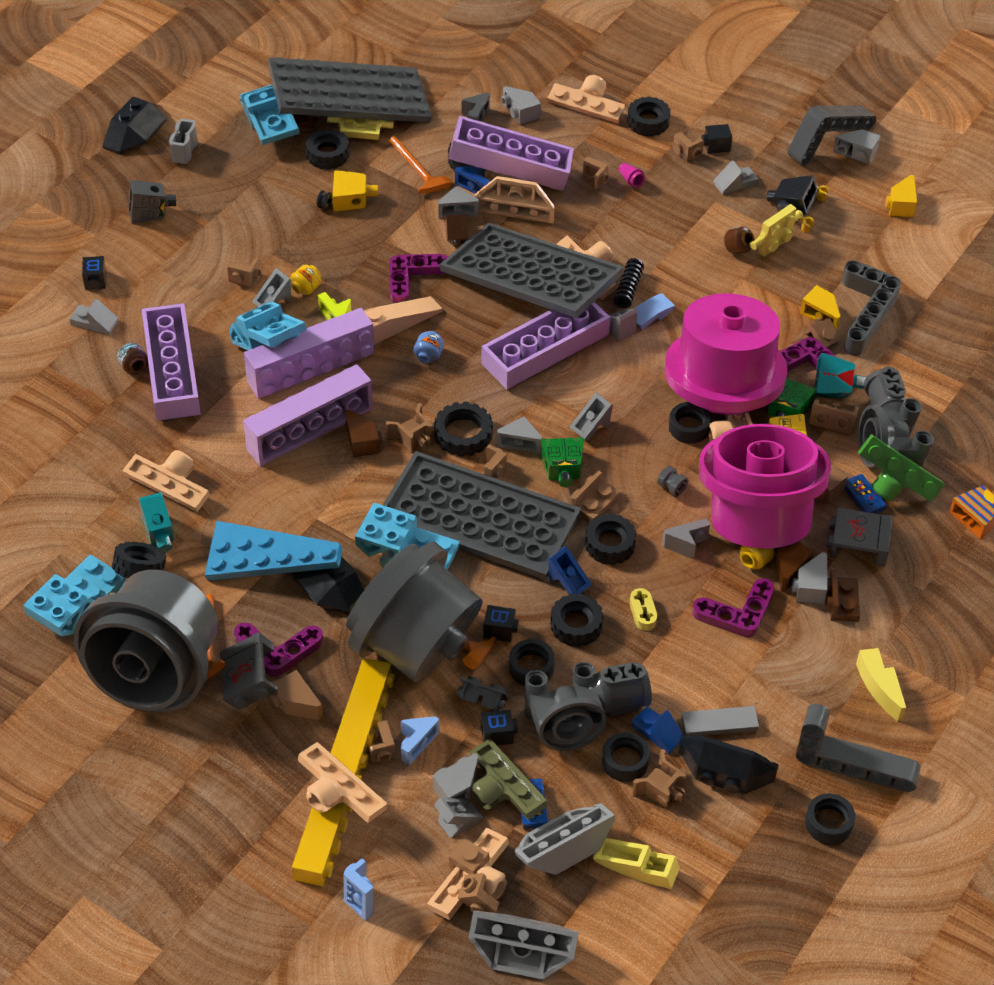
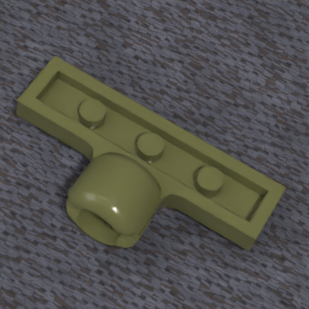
(504, 782)

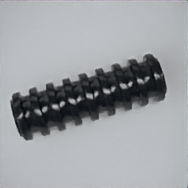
(629, 283)

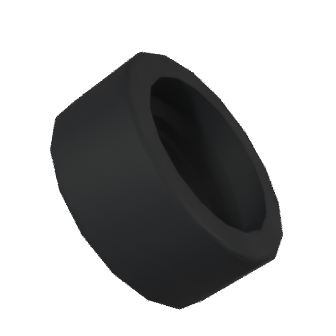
(689, 435)
(532, 647)
(631, 741)
(836, 803)

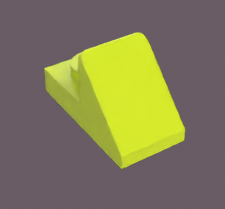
(330, 308)

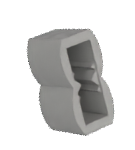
(183, 141)

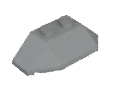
(566, 839)
(522, 944)

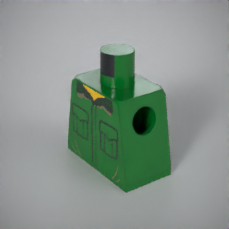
(793, 400)
(562, 459)

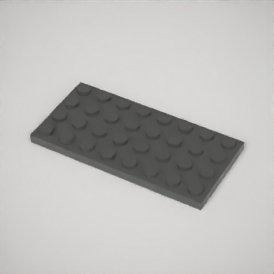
(348, 90)
(532, 269)
(484, 513)

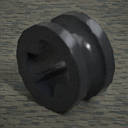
(324, 200)

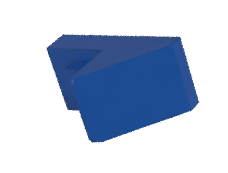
(471, 178)
(568, 571)
(658, 729)

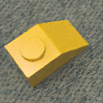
(902, 198)
(820, 304)

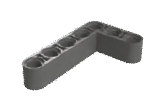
(826, 119)
(884, 293)
(851, 758)

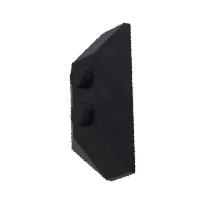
(133, 125)
(332, 587)
(726, 764)

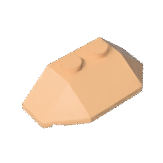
(515, 199)

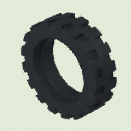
(467, 445)

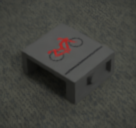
(860, 532)
(245, 671)

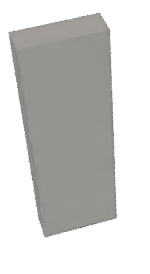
(720, 721)

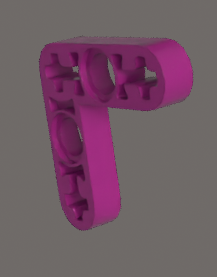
(408, 268)
(805, 354)
(739, 617)
(280, 653)

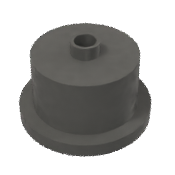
(413, 612)
(148, 641)

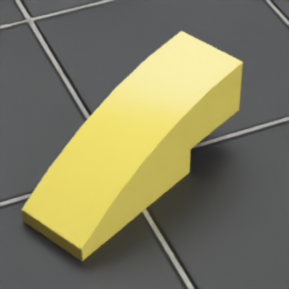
(881, 682)
(638, 862)

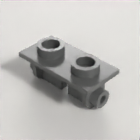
(491, 695)

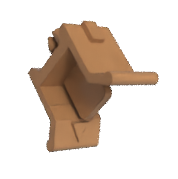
(412, 432)
(662, 783)

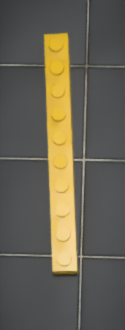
(350, 747)

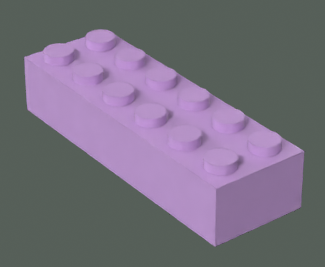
(511, 153)
(542, 343)
(310, 354)
(170, 362)
(307, 415)

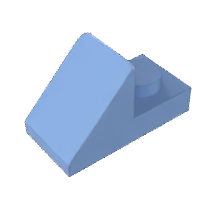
(419, 735)

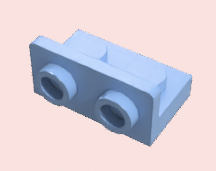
(358, 889)

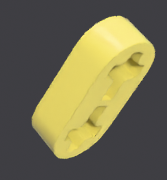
(638, 609)

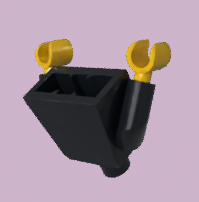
(799, 193)

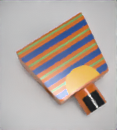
(975, 510)

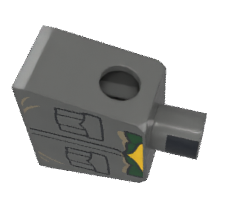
(148, 201)

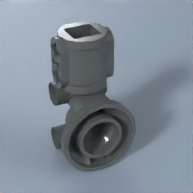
(892, 417)
(577, 714)

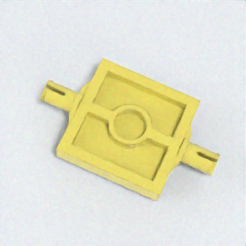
(360, 127)
(776, 230)

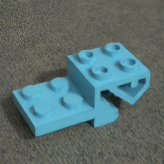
(264, 115)
(265, 326)
(392, 530)
(63, 600)

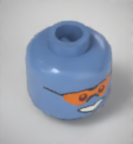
(428, 347)

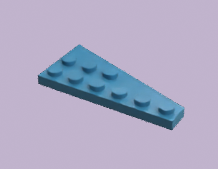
(252, 551)

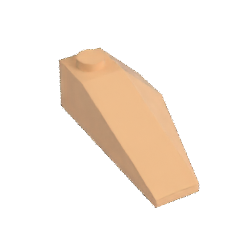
(400, 316)

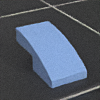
(653, 308)

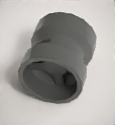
(674, 482)

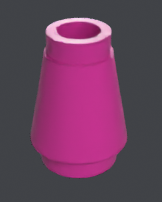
(632, 175)

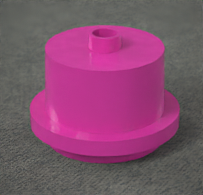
(727, 355)
(763, 484)

